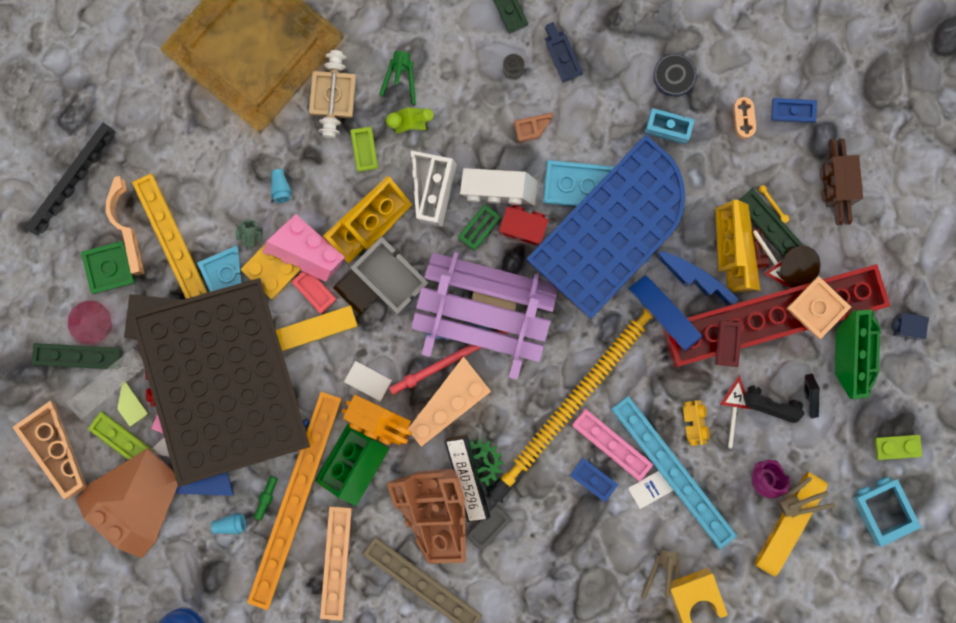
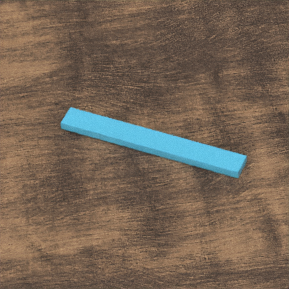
(673, 472)

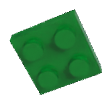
(107, 267)

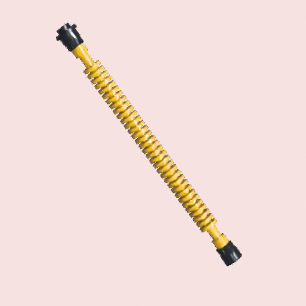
(502, 486)

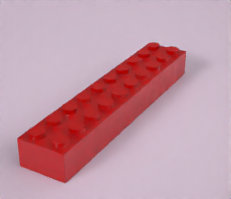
(768, 318)

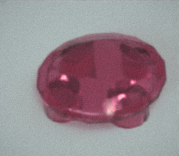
(89, 322)

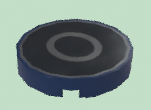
(674, 75)

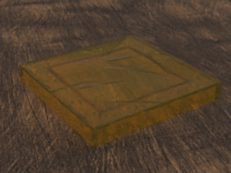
(252, 52)

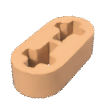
(739, 118)

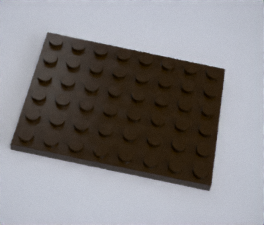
(219, 382)

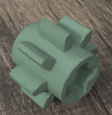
(249, 233)

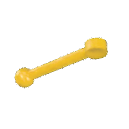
(763, 189)

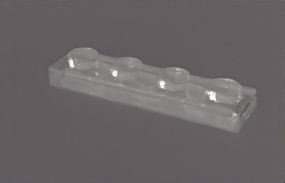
(106, 383)

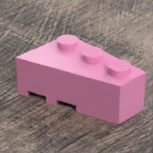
(304, 248)

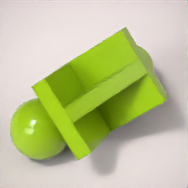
(409, 119)

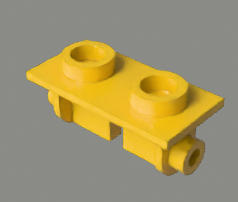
(698, 431)

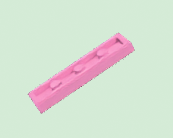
(612, 445)

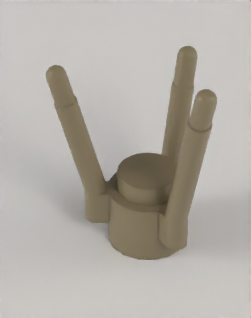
(791, 505)
(668, 561)

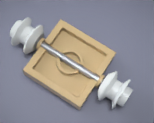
(332, 94)

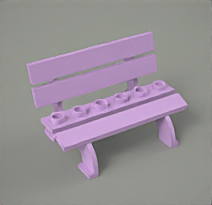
(489, 282)

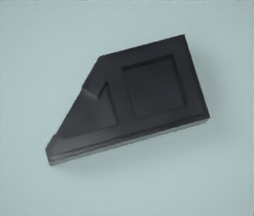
(812, 393)

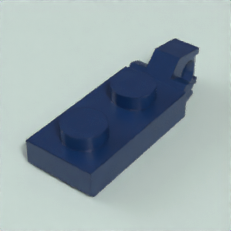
(562, 54)

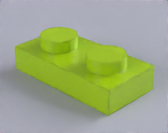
(898, 447)

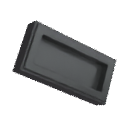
(488, 529)

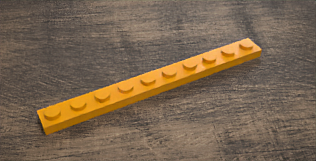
(294, 502)

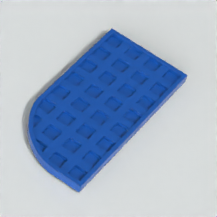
(614, 228)

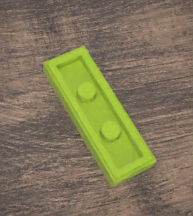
(117, 436)

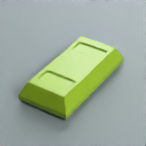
(364, 149)

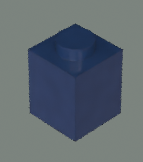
(910, 326)

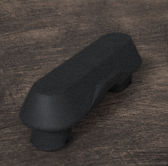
(791, 412)

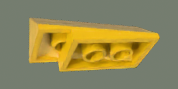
(368, 219)
(736, 247)

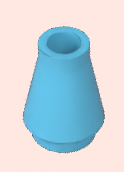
(279, 187)
(230, 524)

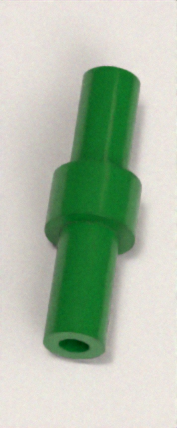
(265, 498)

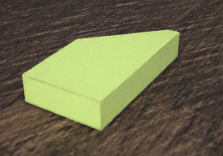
(130, 406)

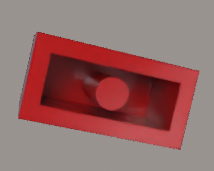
(523, 225)

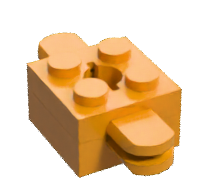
(376, 421)

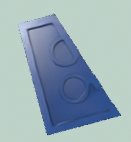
(212, 486)

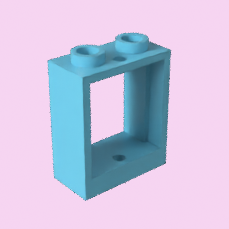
(895, 532)

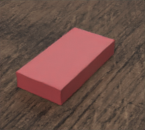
(314, 291)

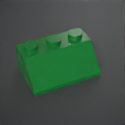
(351, 465)

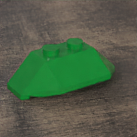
(858, 353)

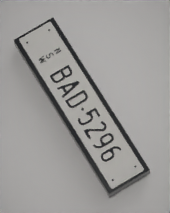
(465, 467)

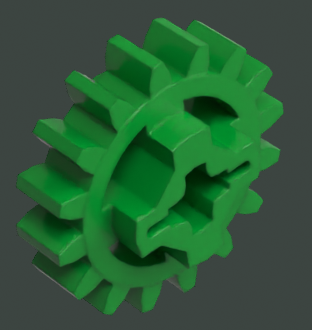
(483, 453)

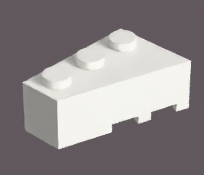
(433, 185)
(499, 186)

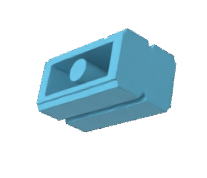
(669, 126)

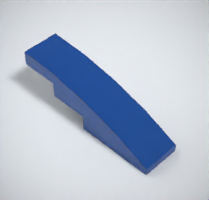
(689, 273)
(665, 312)

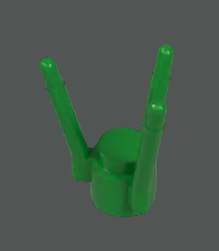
(400, 63)

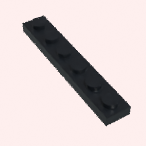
(66, 185)

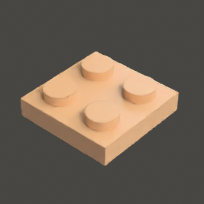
(818, 307)

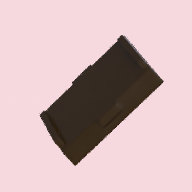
(355, 292)

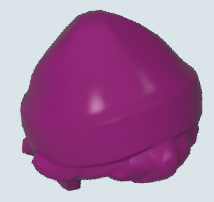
(769, 479)

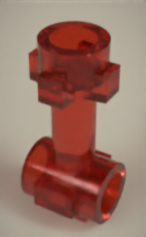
(762, 260)

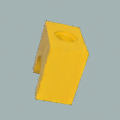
(695, 588)

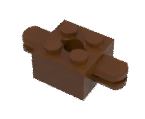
(841, 181)

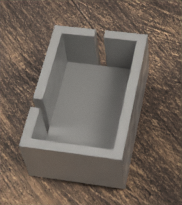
(389, 277)

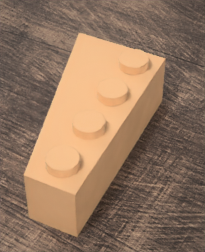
(453, 398)
(50, 446)

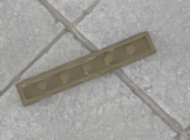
(420, 583)

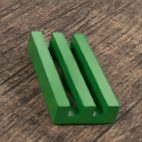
(461, 237)

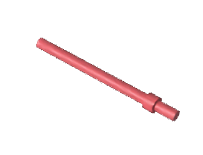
(411, 380)

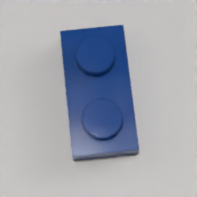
(793, 110)
(593, 480)

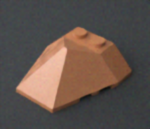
(130, 502)
(434, 511)

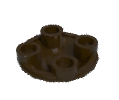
(799, 266)

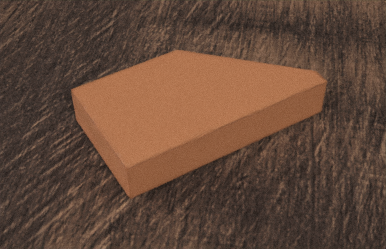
(531, 127)

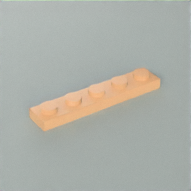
(336, 563)

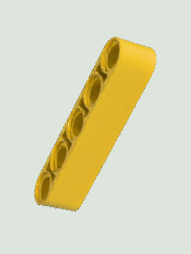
(788, 529)

